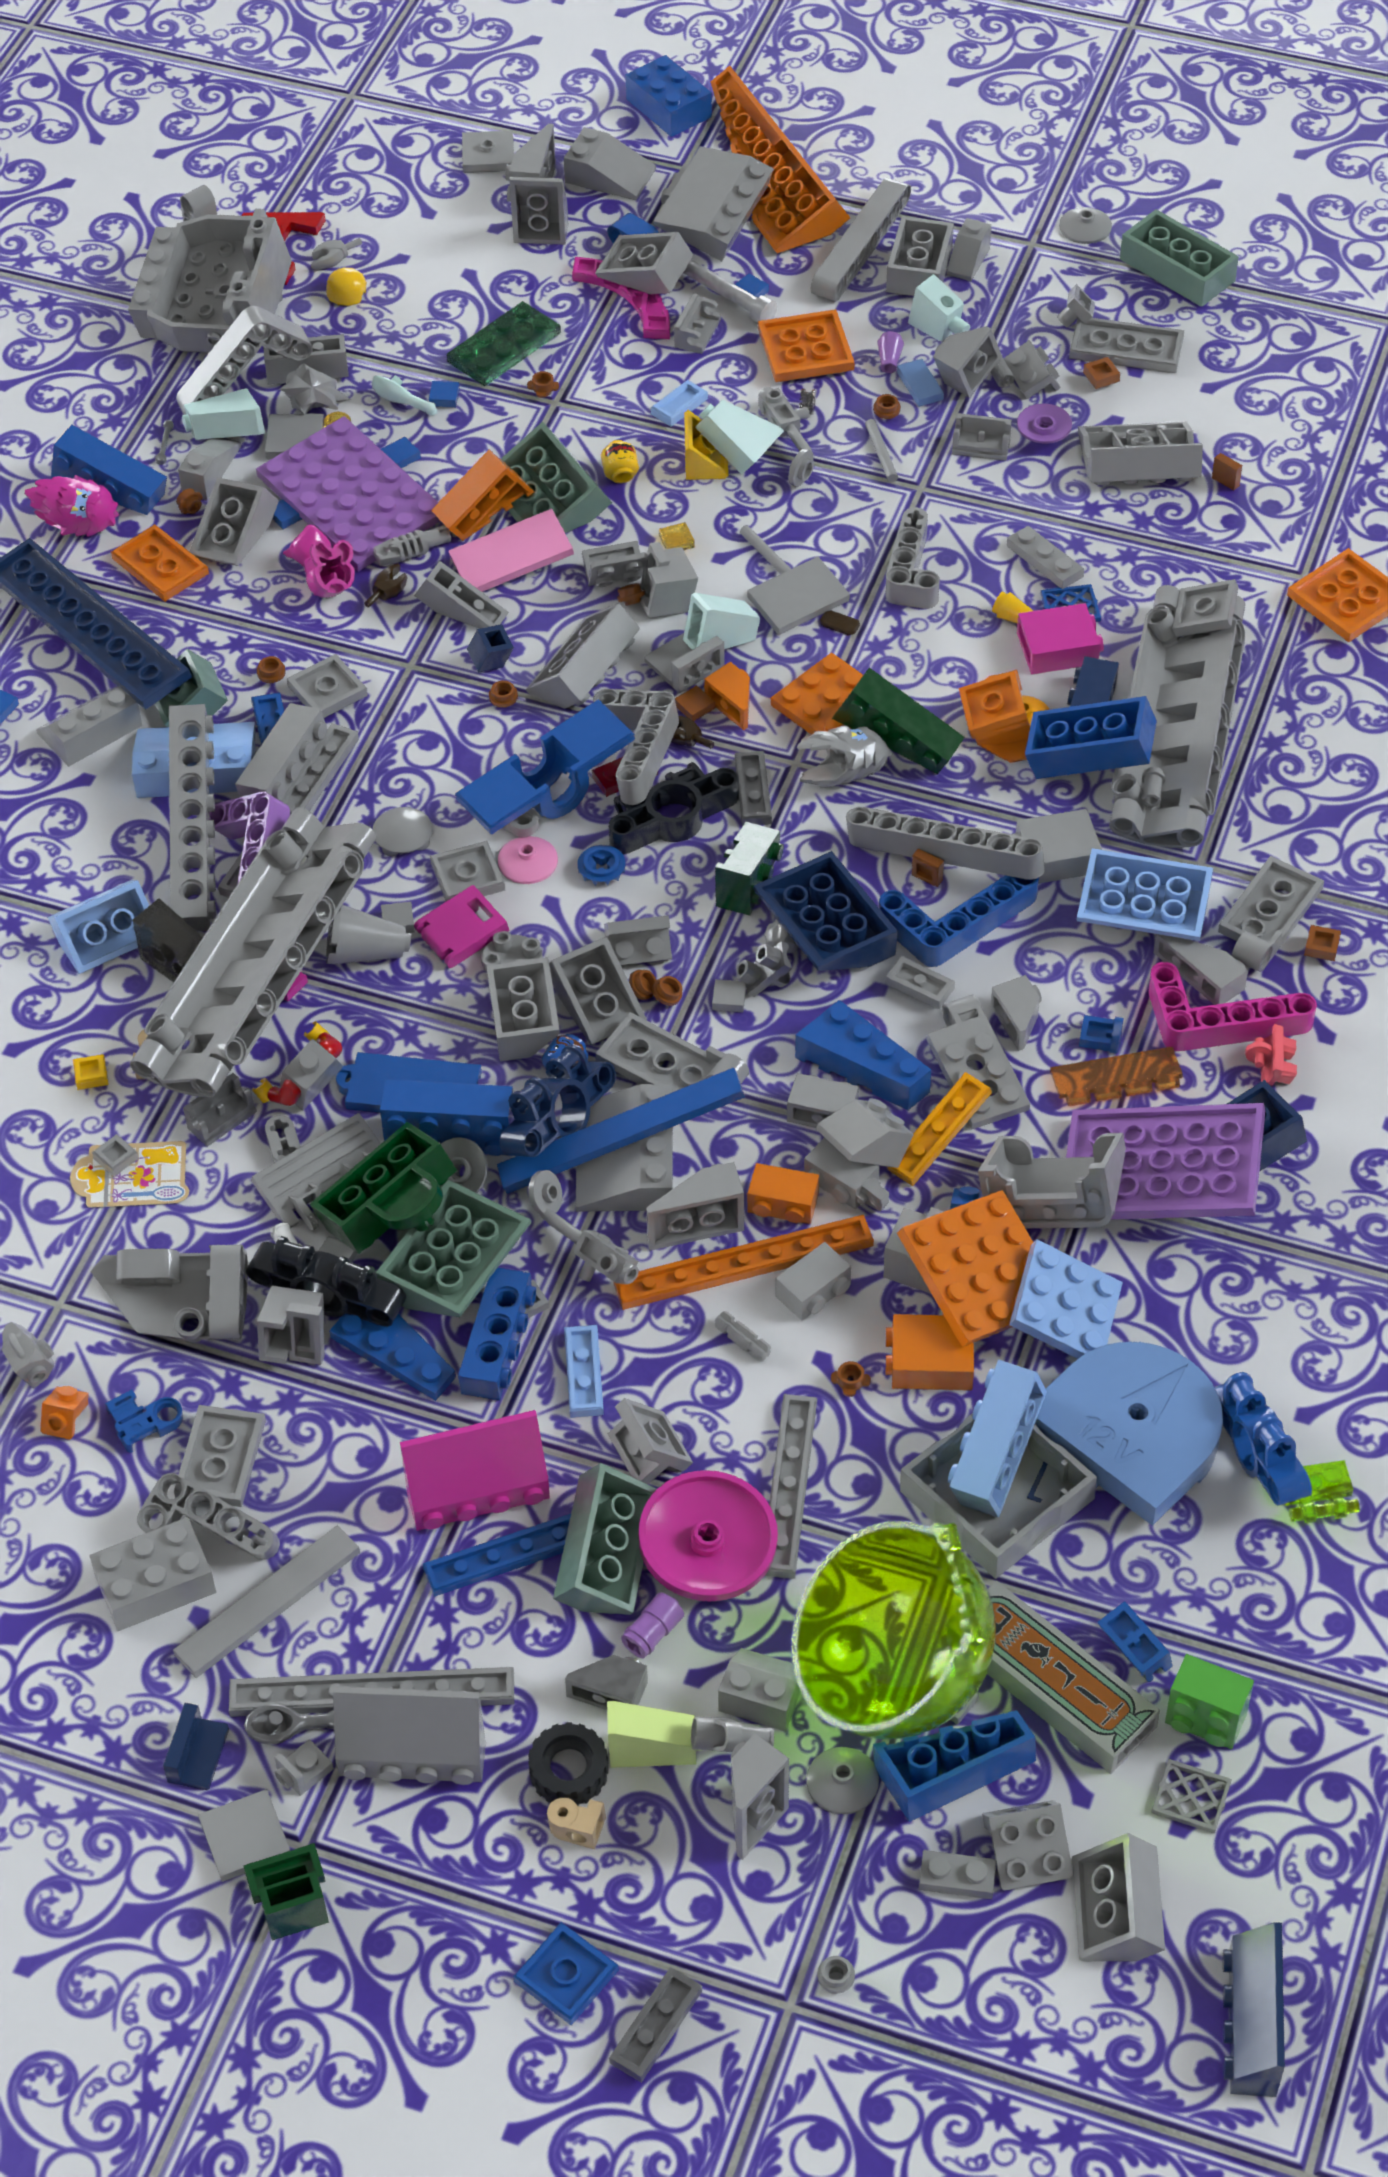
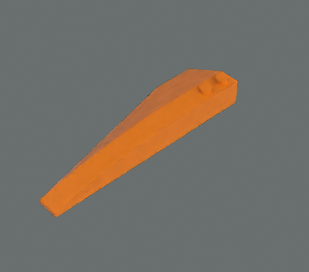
(796, 202)

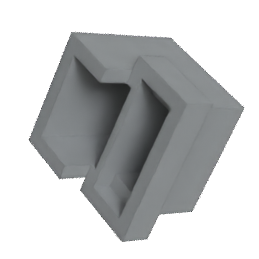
(667, 581)
(897, 1262)
(291, 1326)

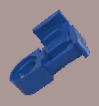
(138, 1425)

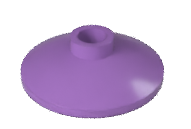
(1044, 423)

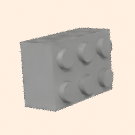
(918, 252)
(153, 1574)

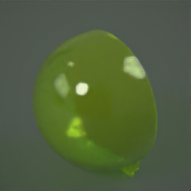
(893, 1631)

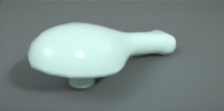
(394, 392)

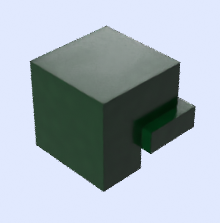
(289, 1890)

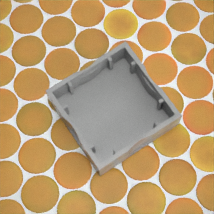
(1023, 1522)

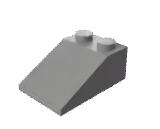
(535, 158)
(606, 165)
(539, 210)
(646, 261)
(233, 521)
(594, 989)
(698, 1208)

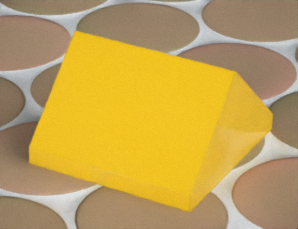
(701, 457)

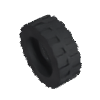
(562, 1738)

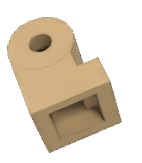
(575, 1822)

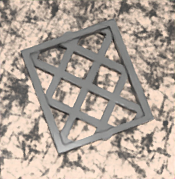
(1195, 1773)

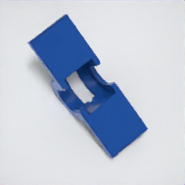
(568, 748)

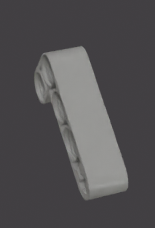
(904, 580)
(214, 1520)

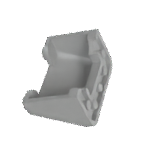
(1056, 1190)

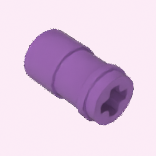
(653, 1624)

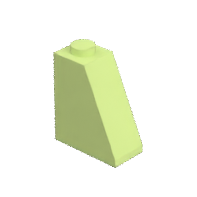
(648, 1736)

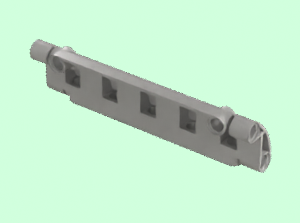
(1193, 696)
(252, 954)

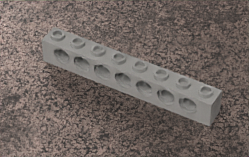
(188, 722)

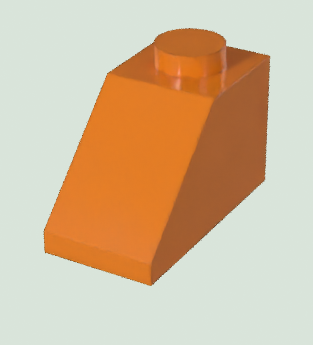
(731, 693)

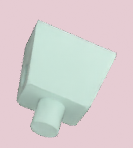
(937, 310)

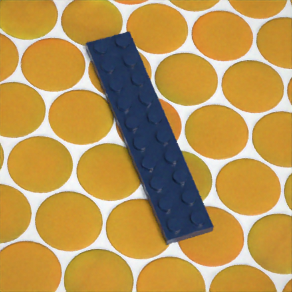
(90, 624)

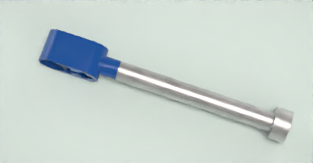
(759, 308)

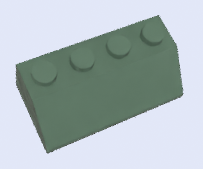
(601, 1547)

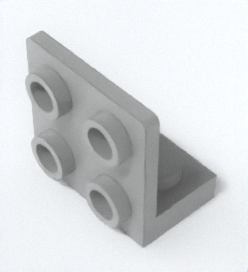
(682, 665)
(1029, 1844)

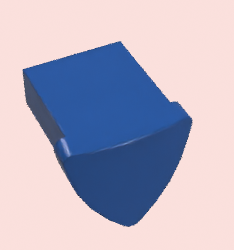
(1101, 1033)

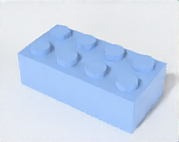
(997, 1438)

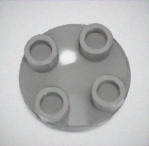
(402, 831)
(510, 948)

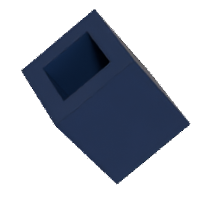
(490, 648)

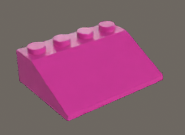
(475, 1470)

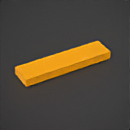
(941, 1127)

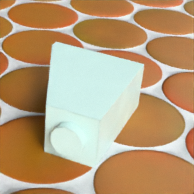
(224, 416)
(737, 433)
(721, 617)

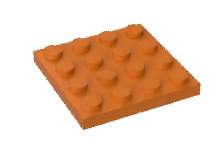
(971, 1263)

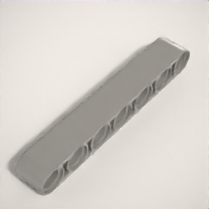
(860, 239)
(948, 841)

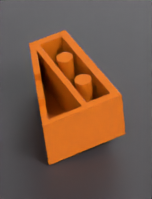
(480, 495)

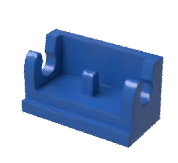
(1136, 1641)

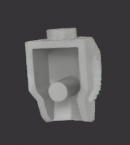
(26, 1354)

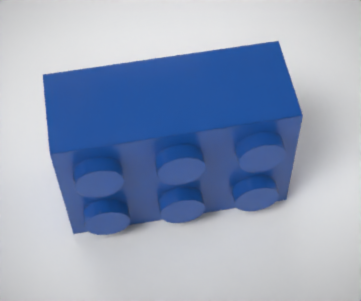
(668, 95)

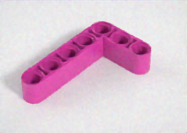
(1222, 1023)

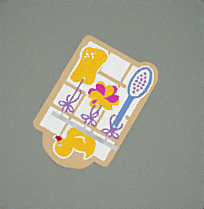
(150, 1180)

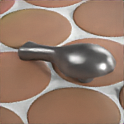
(279, 1723)

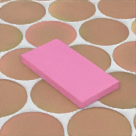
(512, 551)

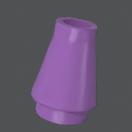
(890, 348)

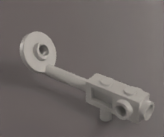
(780, 412)
(591, 1246)

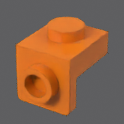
(61, 1411)

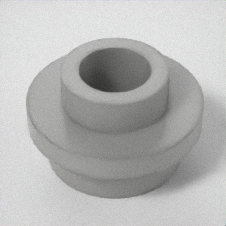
(840, 1965)

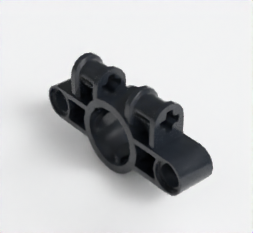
(702, 793)
(344, 1285)

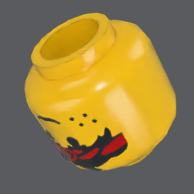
(619, 461)

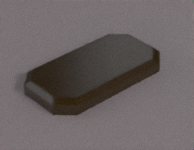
(839, 622)

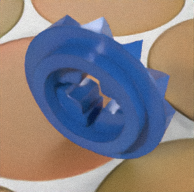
(601, 855)

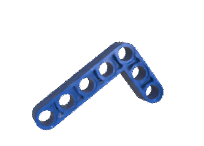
(942, 939)

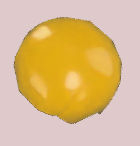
(346, 286)

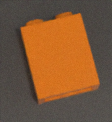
(927, 1354)

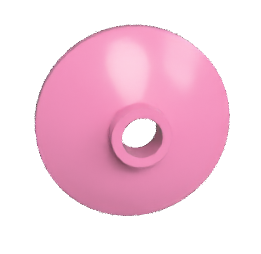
(527, 860)

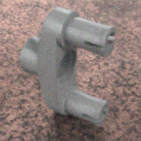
(724, 1733)

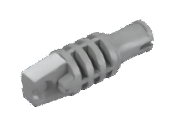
(410, 545)

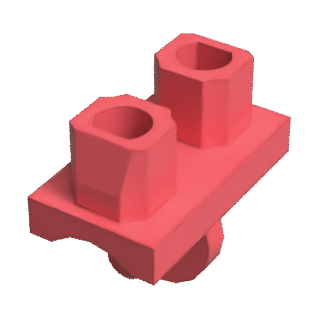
(1270, 1054)

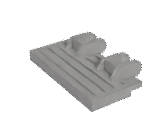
(313, 1169)

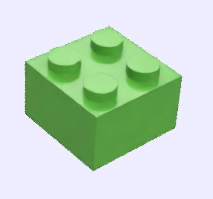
(1208, 1702)

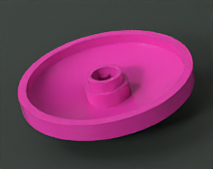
(707, 1535)

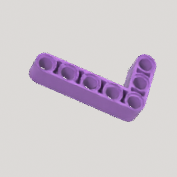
(250, 817)

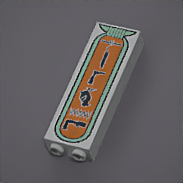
(1066, 1684)

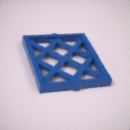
(1071, 591)

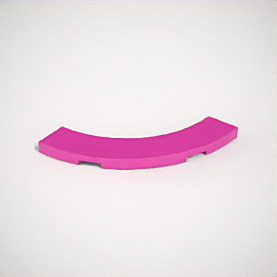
(649, 306)

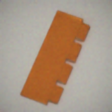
(1108, 1075)

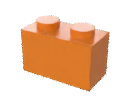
(783, 1193)

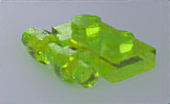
(1328, 1482)

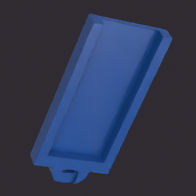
(370, 1070)

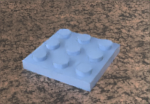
(1065, 1301)

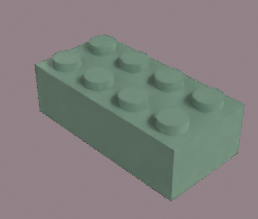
(1179, 257)

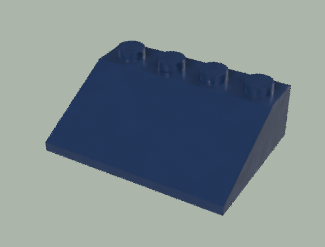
(829, 915)

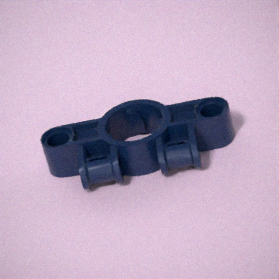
(534, 1115)

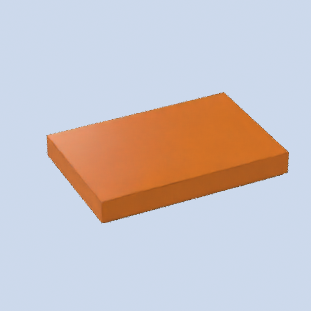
(159, 562)

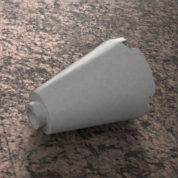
(364, 937)

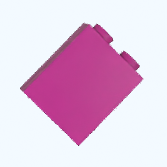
(1058, 638)

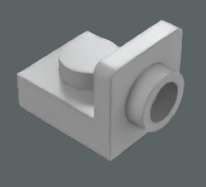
(302, 1767)

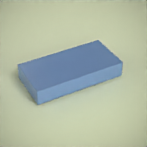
(920, 382)

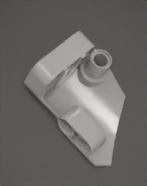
(166, 1288)

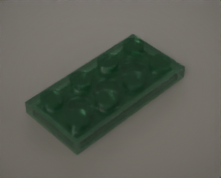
(503, 343)

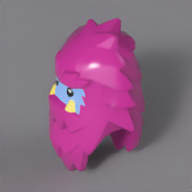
(73, 505)

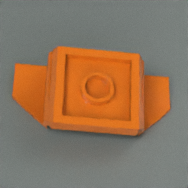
(997, 715)

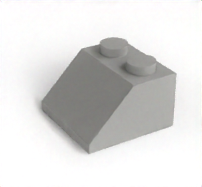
(967, 359)
(867, 1133)
(759, 1689)

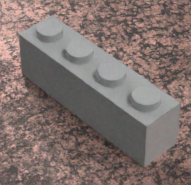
(283, 752)

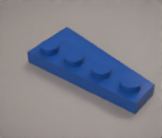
(397, 1351)

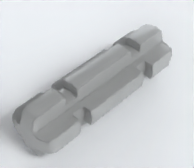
(742, 1336)

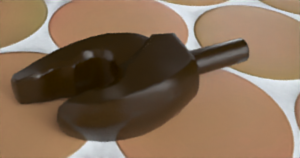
(387, 587)
(689, 734)

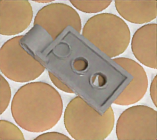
(1260, 933)
(972, 1038)
(689, 1061)

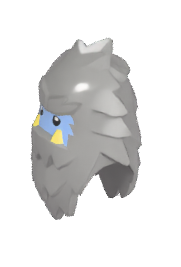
(850, 755)

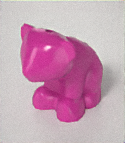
(325, 567)

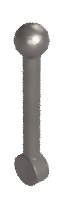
(161, 457)

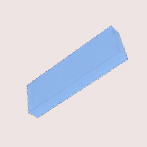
(583, 1371)

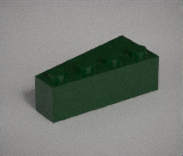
(899, 722)

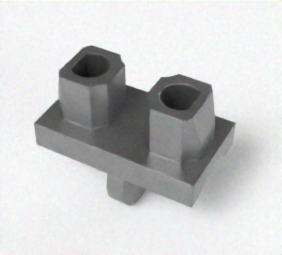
(768, 969)

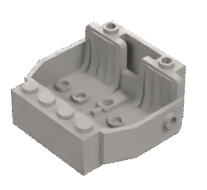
(206, 275)

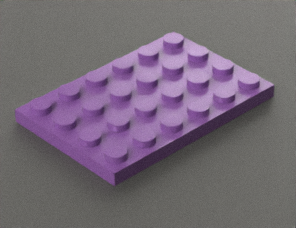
(349, 490)
(1180, 1157)

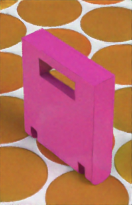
(458, 928)

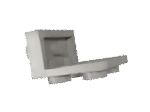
(614, 563)

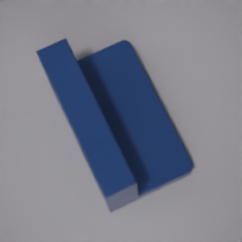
(194, 1749)

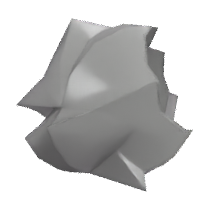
(311, 389)

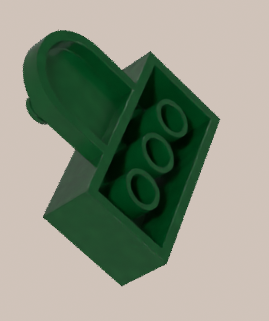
(387, 1189)

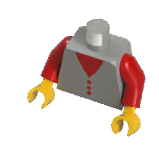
(306, 1072)

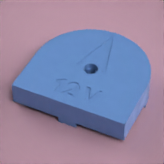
(1137, 1422)

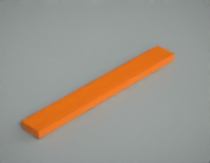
(742, 1262)

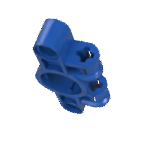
(1261, 1441)

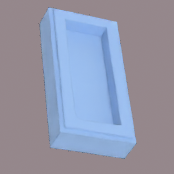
(683, 398)

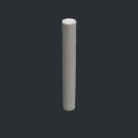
(881, 450)
(764, 549)

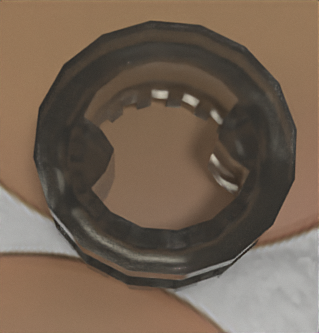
(808, 400)

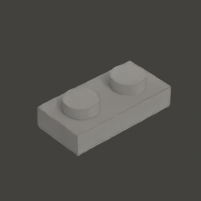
(920, 982)
(957, 1874)

